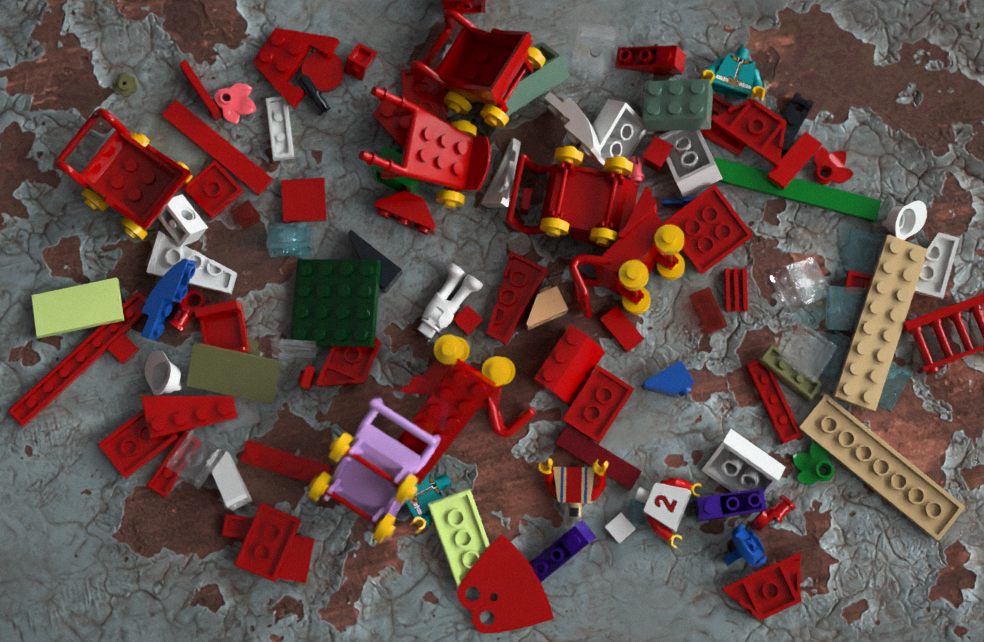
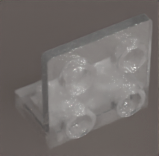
(799, 284)

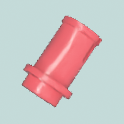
(636, 174)

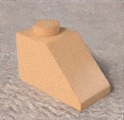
(547, 306)

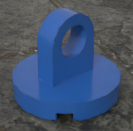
(747, 546)

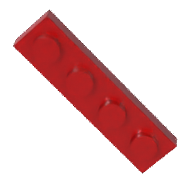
(282, 462)

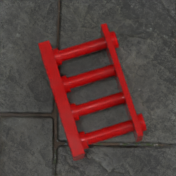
(934, 320)

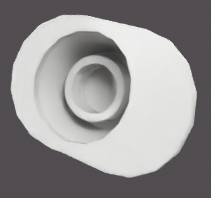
(906, 220)
(162, 374)

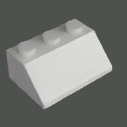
(617, 132)
(742, 465)

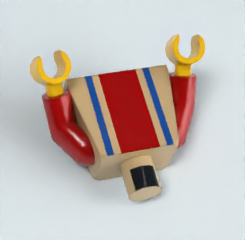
(574, 484)

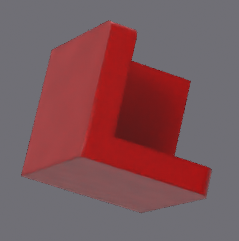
(657, 154)

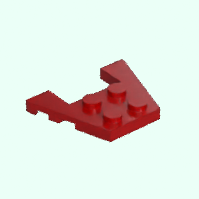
(284, 54)

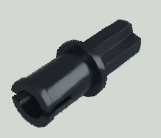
(313, 94)

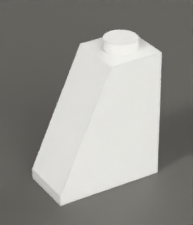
(230, 483)

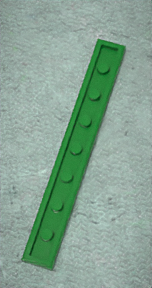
(799, 191)

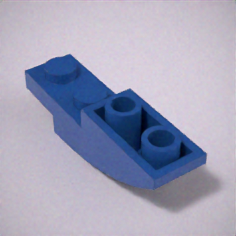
(168, 289)

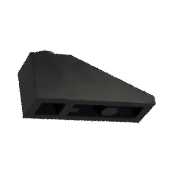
(389, 271)

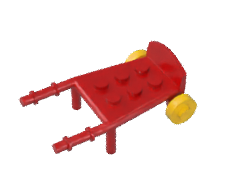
(436, 152)

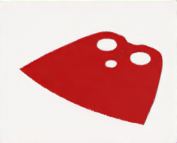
(511, 577)

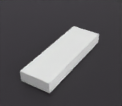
(279, 128)

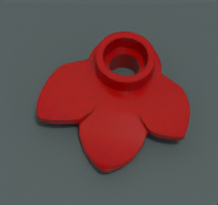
(833, 165)

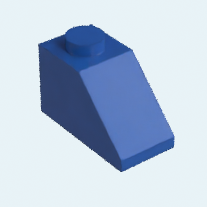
(671, 381)

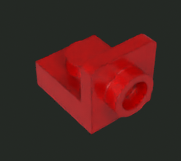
(359, 61)

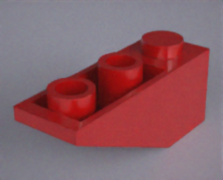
(651, 59)

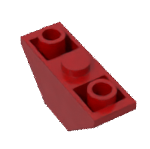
(407, 210)

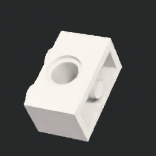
(182, 221)

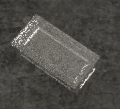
(294, 349)

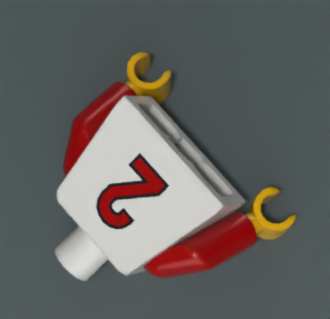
(667, 505)

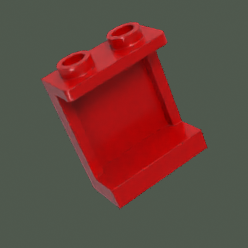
(224, 326)

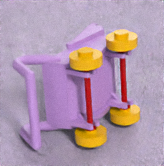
(374, 471)

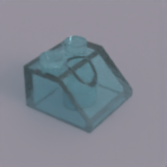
(290, 240)

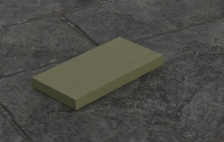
(233, 373)

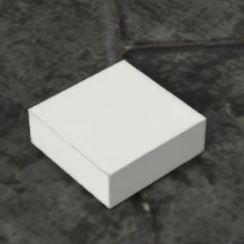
(619, 528)

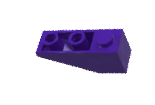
(729, 504)
(562, 550)

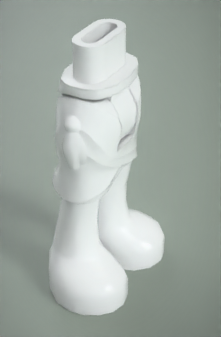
(440, 311)

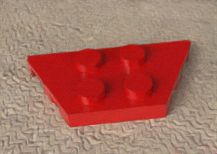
(754, 128)
(347, 365)
(768, 589)

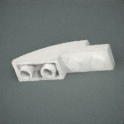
(575, 123)

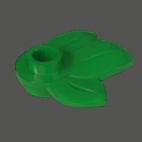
(811, 462)

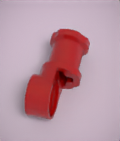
(186, 311)
(777, 513)

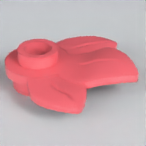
(238, 104)

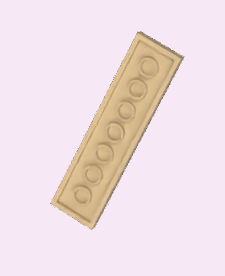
(880, 323)
(881, 468)

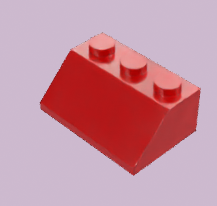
(569, 365)

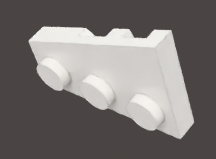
(937, 266)

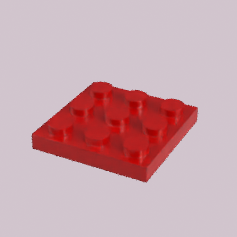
(709, 229)

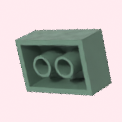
(677, 105)

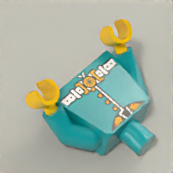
(735, 76)
(427, 492)

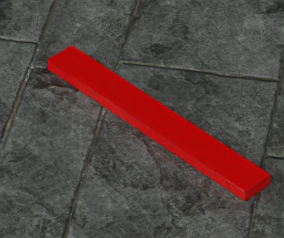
(76, 362)

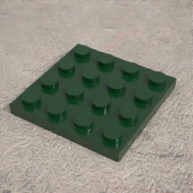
(336, 302)

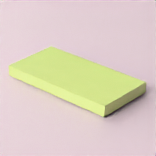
(77, 307)
(459, 531)

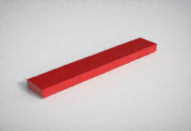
(217, 147)

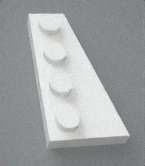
(208, 272)

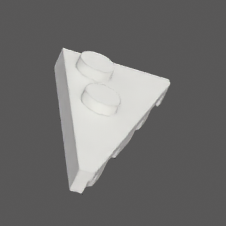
(501, 185)

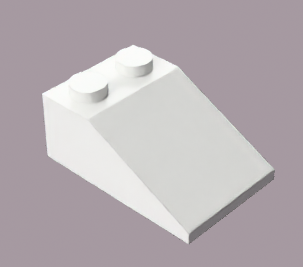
(690, 160)

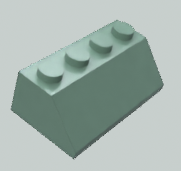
(539, 81)

